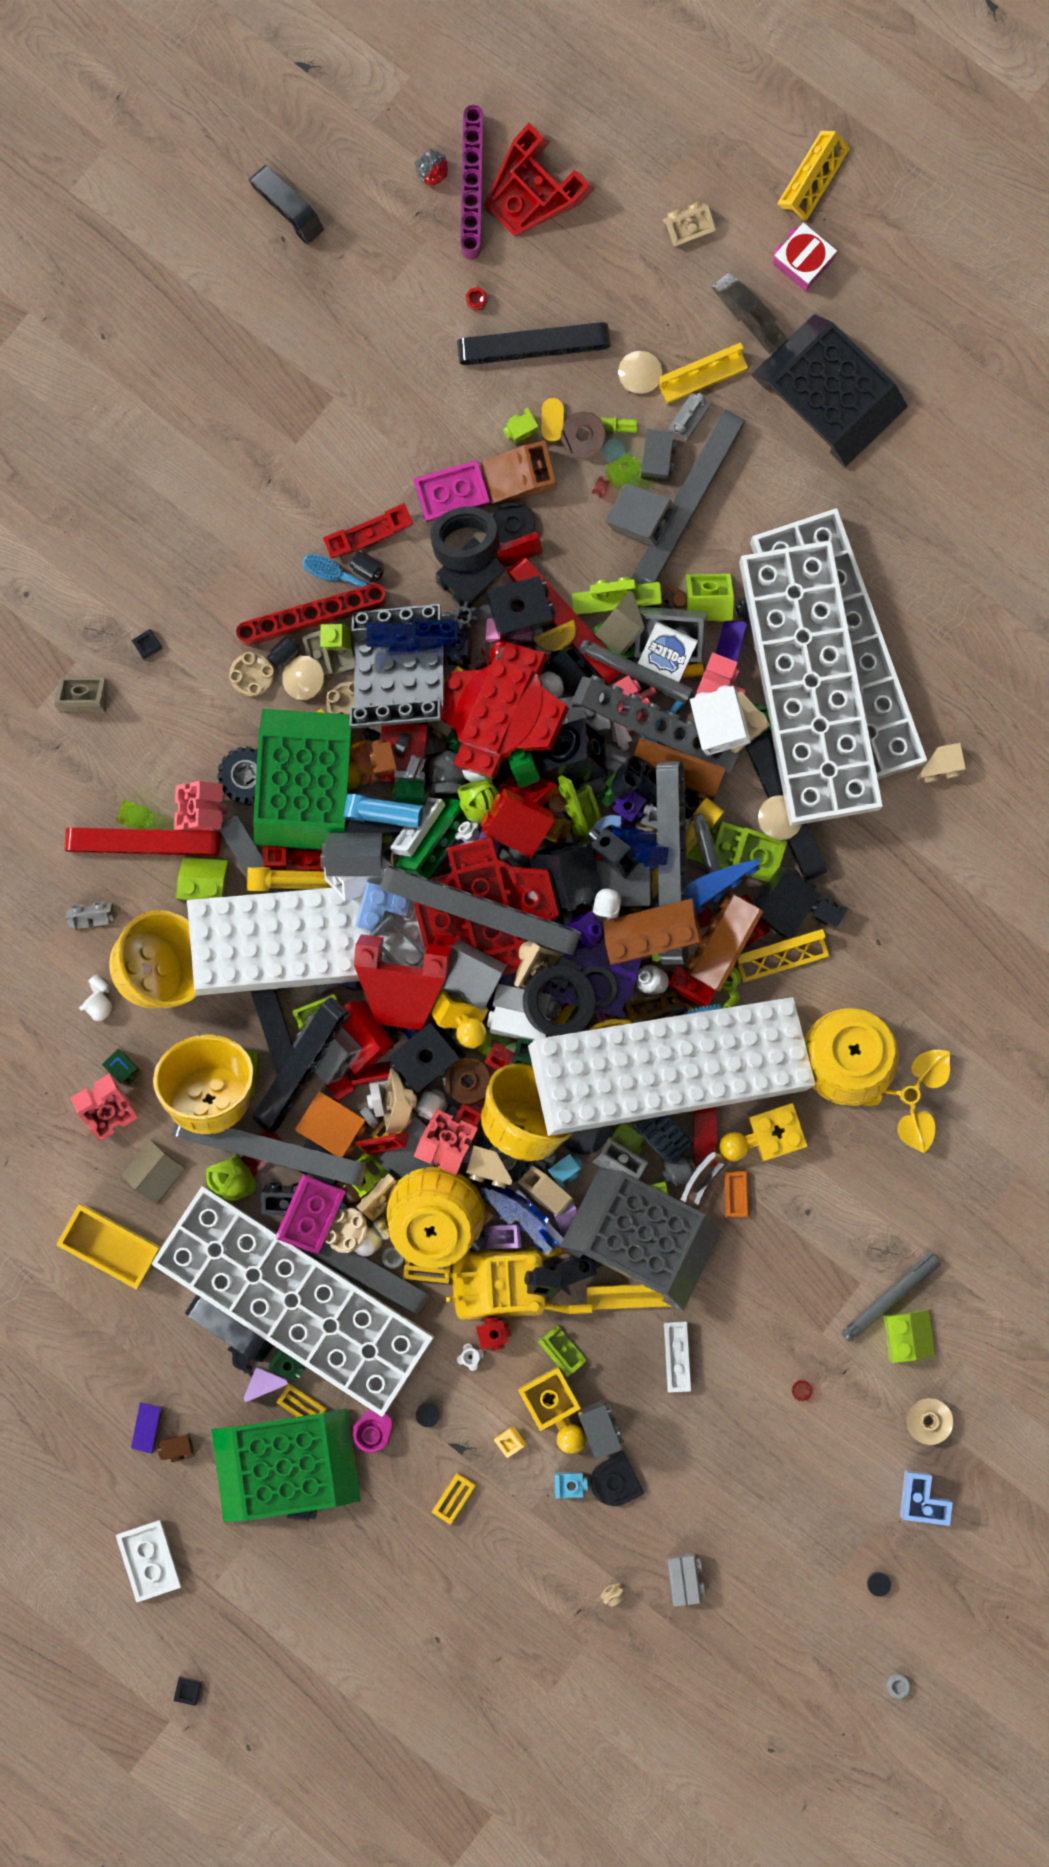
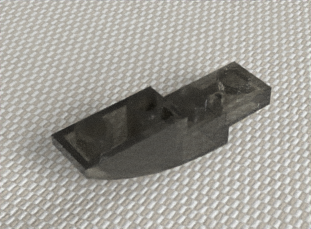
(751, 311)

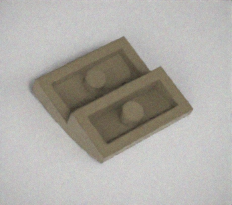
(331, 661)

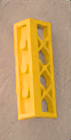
(812, 169)
(702, 373)
(780, 947)
(623, 1297)

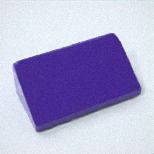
(731, 639)
(146, 1427)

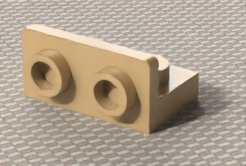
(689, 223)
(376, 1201)

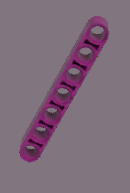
(469, 172)

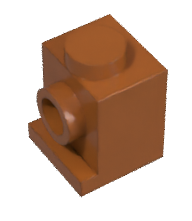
(383, 758)

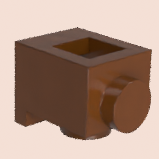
(176, 1447)

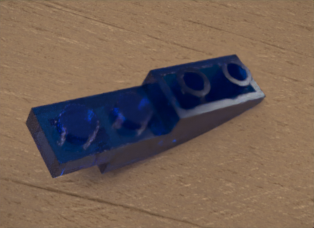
(418, 636)
(513, 1207)

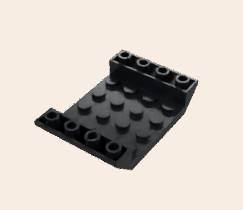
(832, 387)

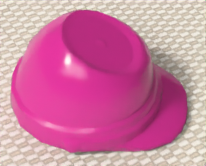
(372, 1431)

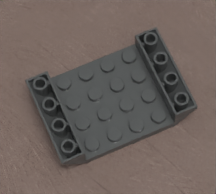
(396, 685)
(642, 1235)

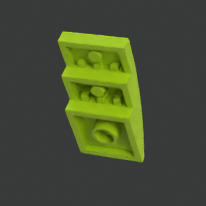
(740, 845)

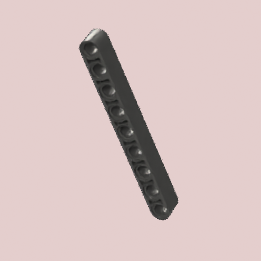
(690, 496)
(672, 833)
(249, 856)
(480, 910)
(280, 1153)

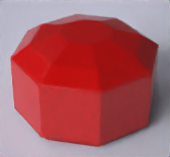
(476, 298)

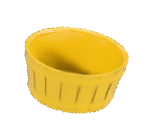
(165, 944)
(203, 1068)
(846, 1077)
(514, 1101)
(437, 1200)

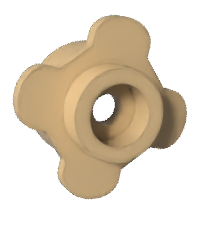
(612, 1595)

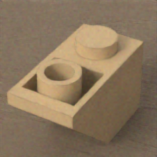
(944, 761)
(488, 1165)
(544, 1191)

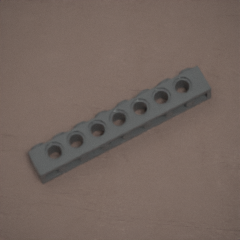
(588, 698)

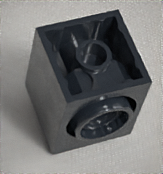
(528, 594)
(576, 754)
(570, 871)
(414, 1065)

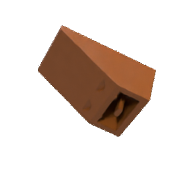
(519, 473)

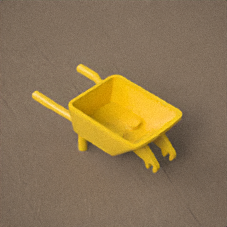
(493, 1284)

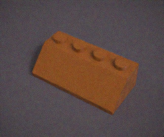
(700, 776)
(652, 932)
(724, 940)

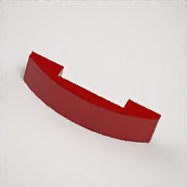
(369, 532)
(291, 860)
(497, 1058)
(704, 1135)

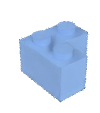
(917, 1503)

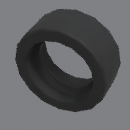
(612, 981)

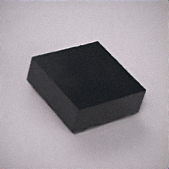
(147, 644)
(187, 1691)

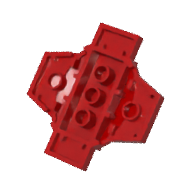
(502, 710)
(483, 874)

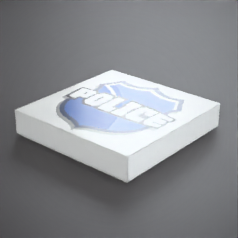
(667, 651)

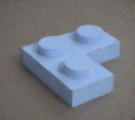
(375, 903)

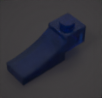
(643, 845)

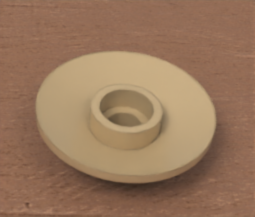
(940, 1426)

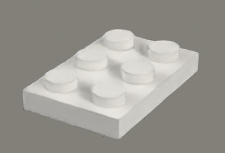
(148, 1560)

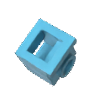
(566, 1169)
(564, 1478)

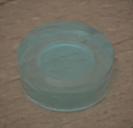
(612, 450)

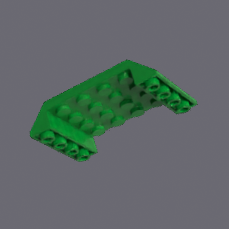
(301, 777)
(286, 1466)

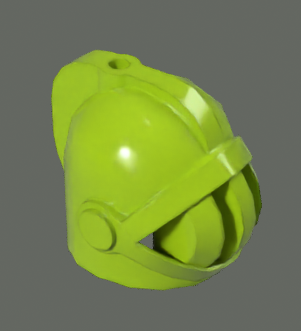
(477, 799)
(230, 1179)

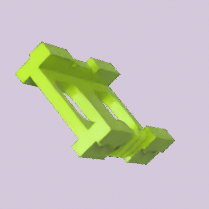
(370, 1179)

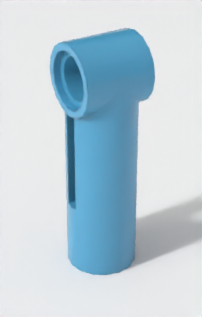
(365, 809)

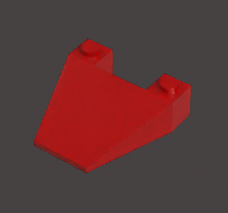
(526, 192)
(397, 992)

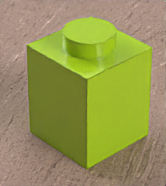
(335, 637)

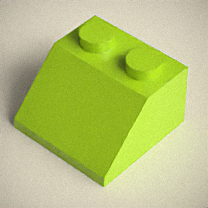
(710, 594)
(201, 878)
(909, 1336)

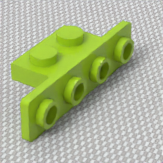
(606, 595)
(580, 807)

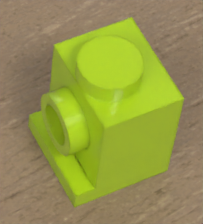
(521, 427)

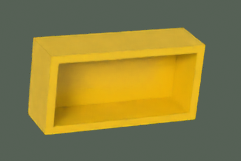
(109, 1246)

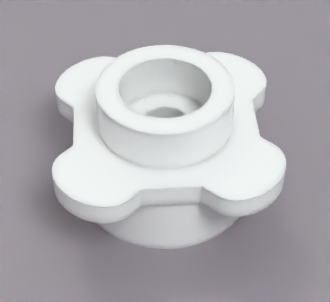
(467, 831)
(471, 1363)

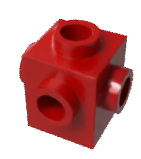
(487, 1340)

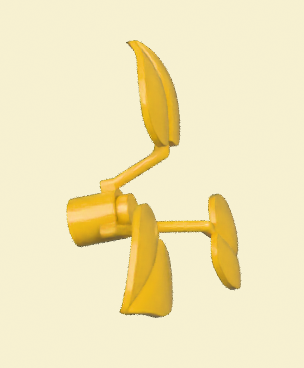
(919, 1128)

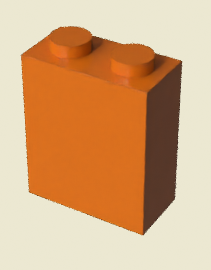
(331, 1125)

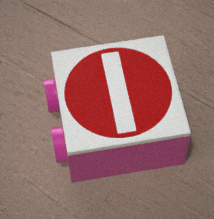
(803, 256)

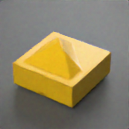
(510, 1441)

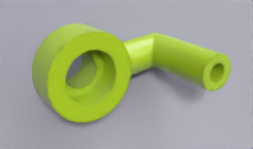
(731, 986)

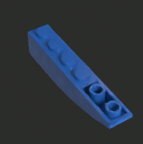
(711, 885)

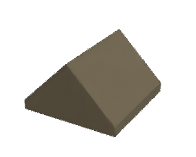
(622, 625)
(81, 694)
(152, 1172)

